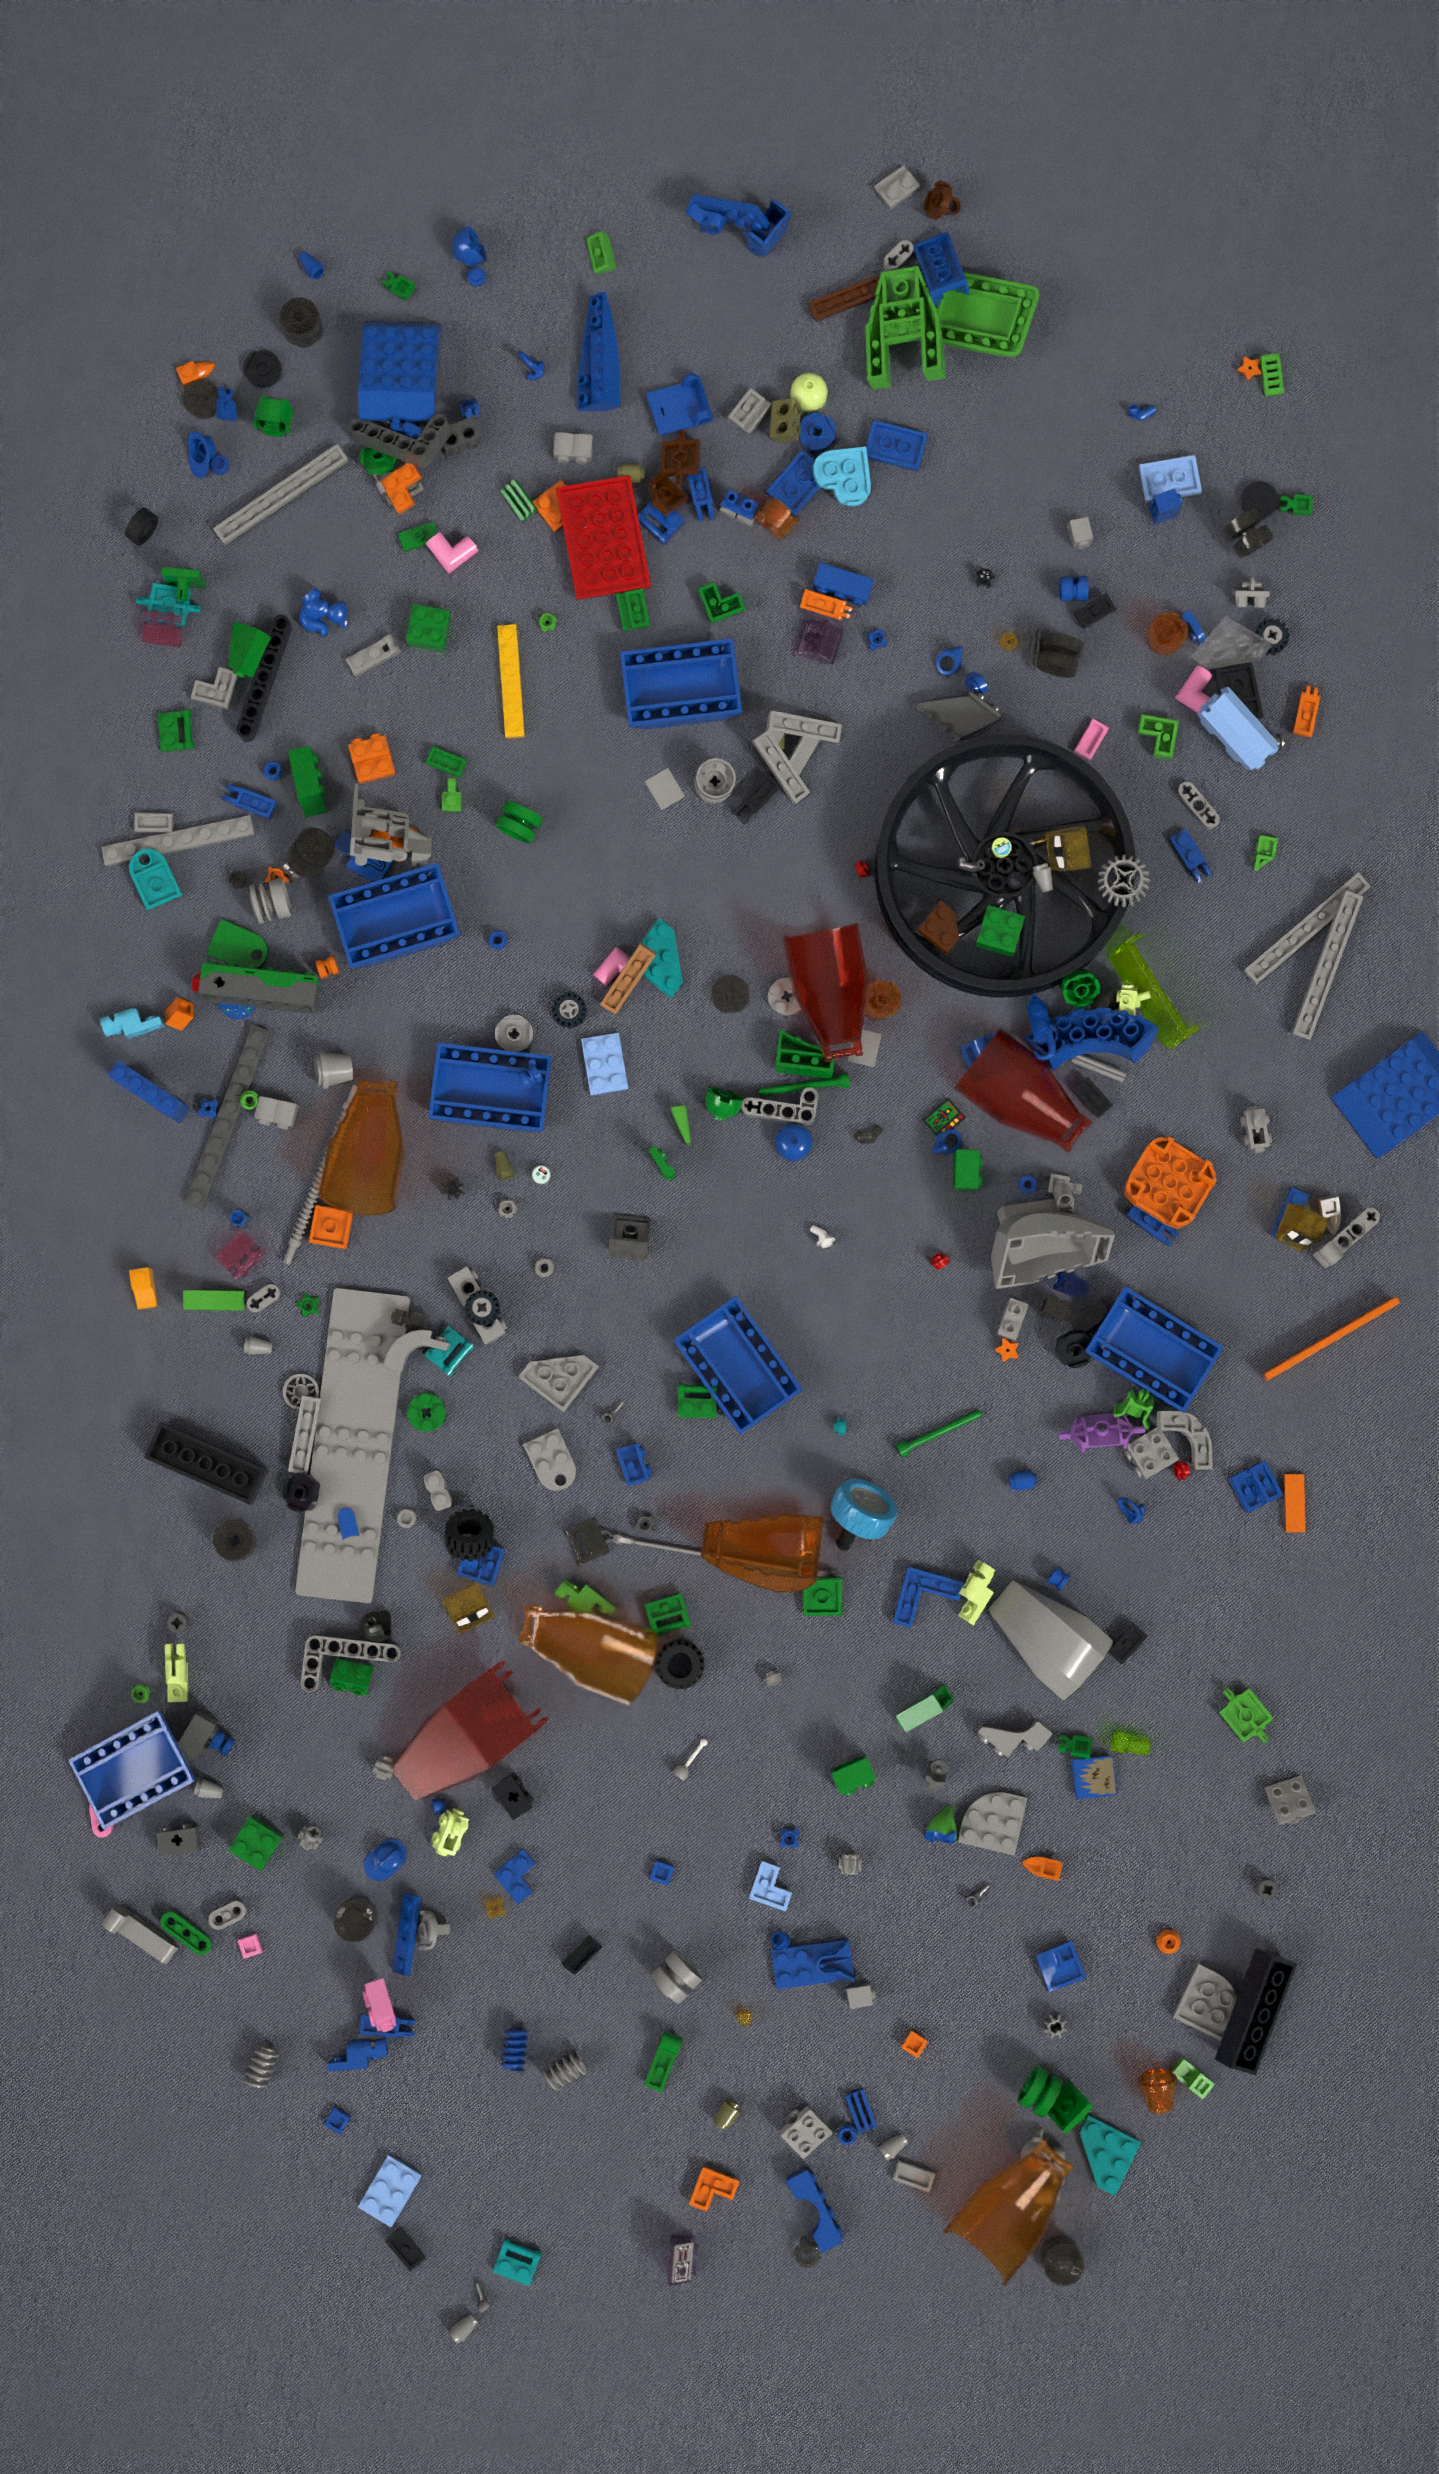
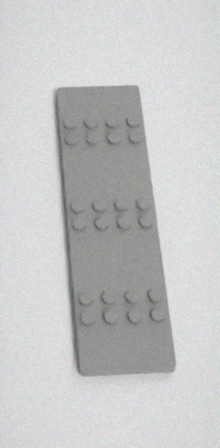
(352, 1447)

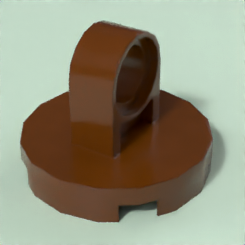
(938, 201)

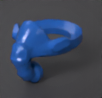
(537, 367)
(956, 655)
(941, 1147)
(1133, 1516)

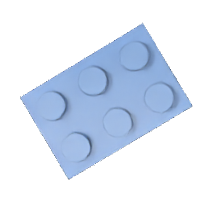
(1170, 474)
(604, 1064)
(390, 2190)

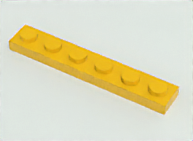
(511, 681)

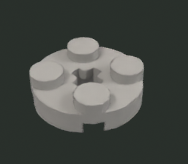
(775, 1001)
(506, 1026)

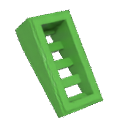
(1272, 358)
(681, 1118)

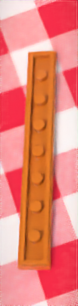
(1330, 1338)

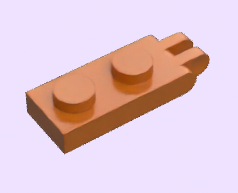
(825, 604)
(1306, 712)

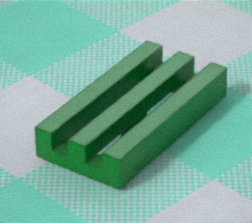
(509, 488)

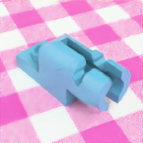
(131, 1023)

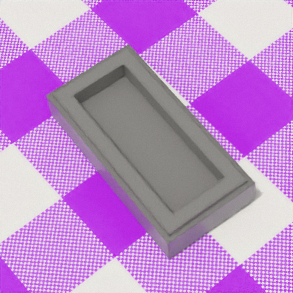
(153, 822)
(913, 2176)

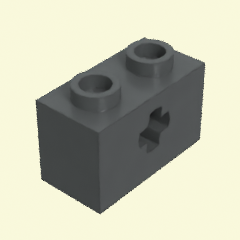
(168, 1845)

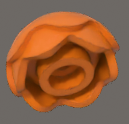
(1162, 1939)

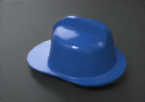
(201, 452)
(385, 1860)

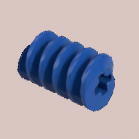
(515, 2048)

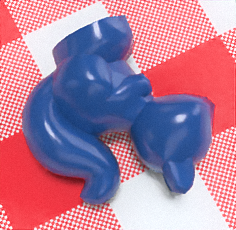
(315, 608)

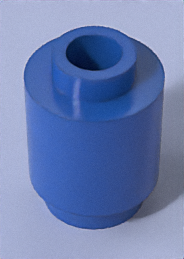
(1022, 1480)

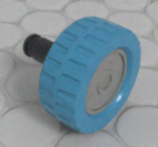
(862, 1511)

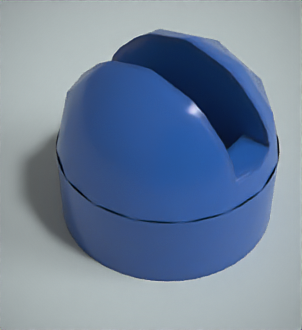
(438, 1806)

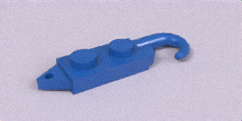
(1041, 1026)

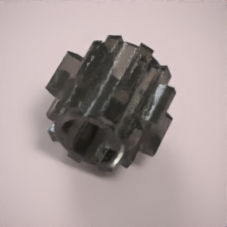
(458, 1186)

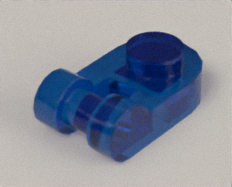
(1077, 1289)

